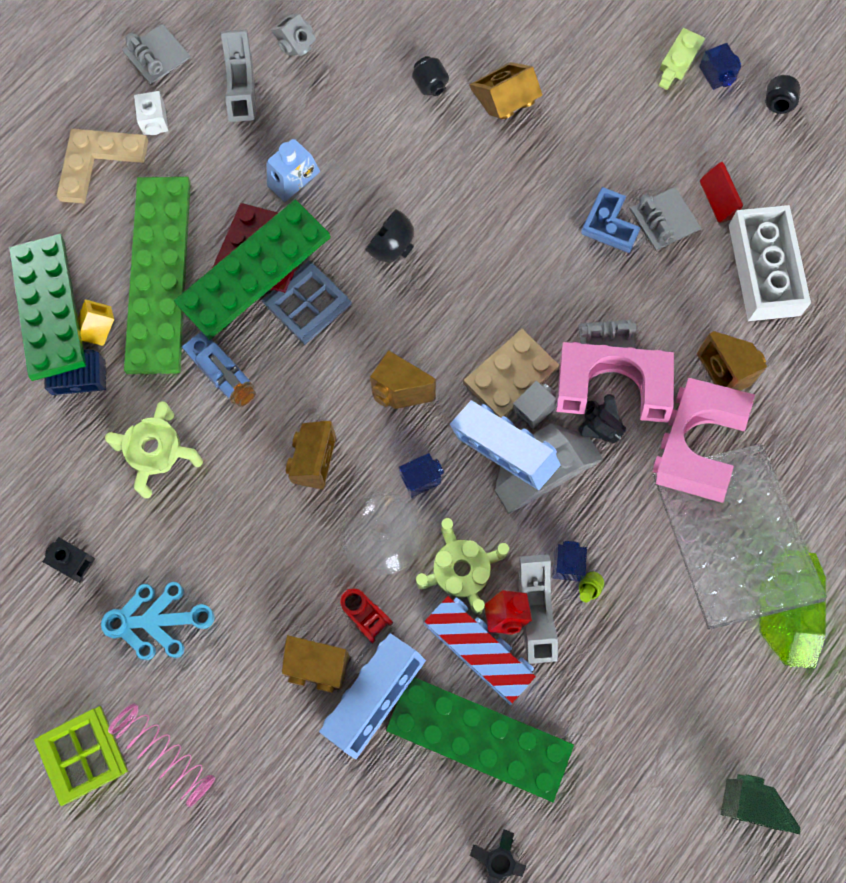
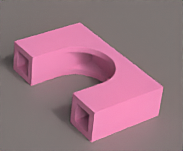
(647, 368)
(679, 465)

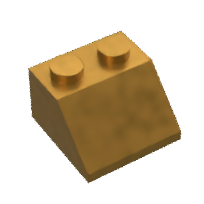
(507, 89)
(731, 361)
(401, 383)
(312, 454)
(314, 663)

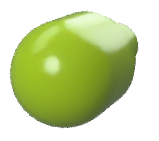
(591, 586)

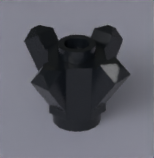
(603, 421)
(499, 859)

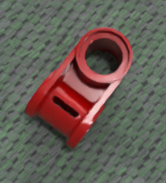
(365, 615)

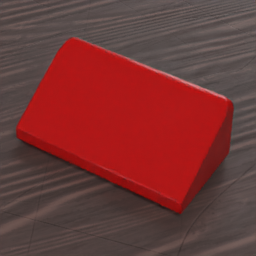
(721, 193)

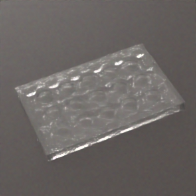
(745, 551)

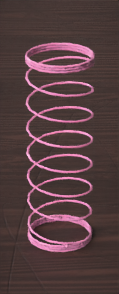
(202, 788)

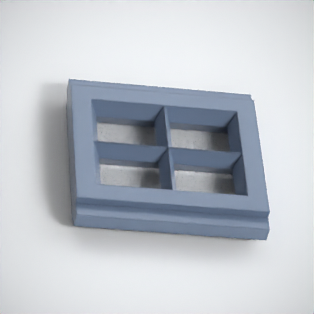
(308, 304)

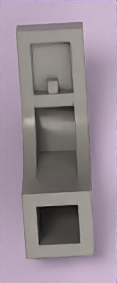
(240, 76)
(540, 633)

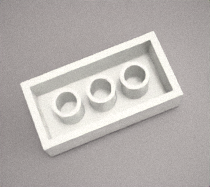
(769, 263)

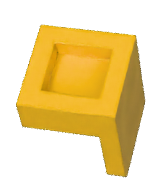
(95, 322)

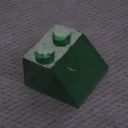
(758, 804)

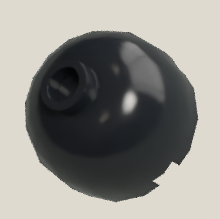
(392, 239)

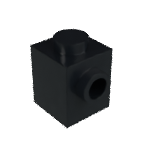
(68, 559)

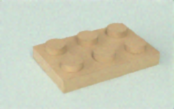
(510, 373)

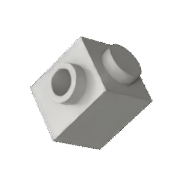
(535, 404)

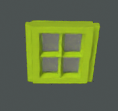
(80, 756)

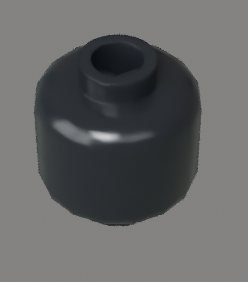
(430, 76)
(782, 94)

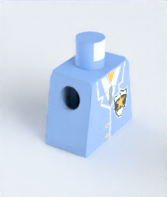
(290, 169)

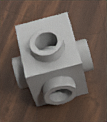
(294, 35)

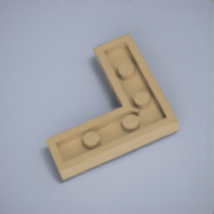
(90, 145)

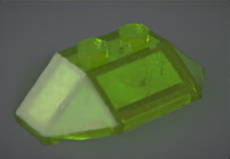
(798, 632)

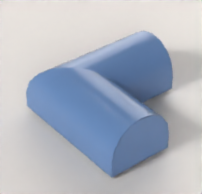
(605, 226)

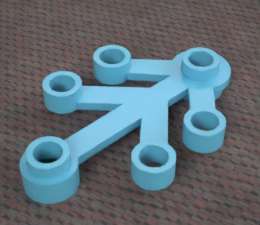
(153, 620)

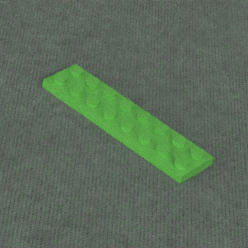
(157, 276)

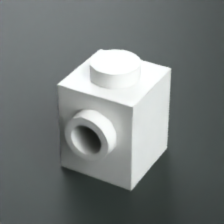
(151, 113)

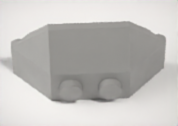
(574, 454)

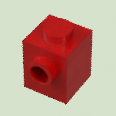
(507, 612)

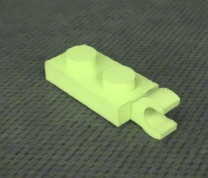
(680, 57)

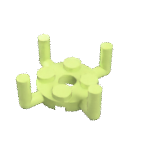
(162, 458)
(464, 551)

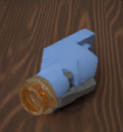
(220, 369)

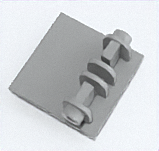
(155, 53)
(665, 218)
(608, 333)

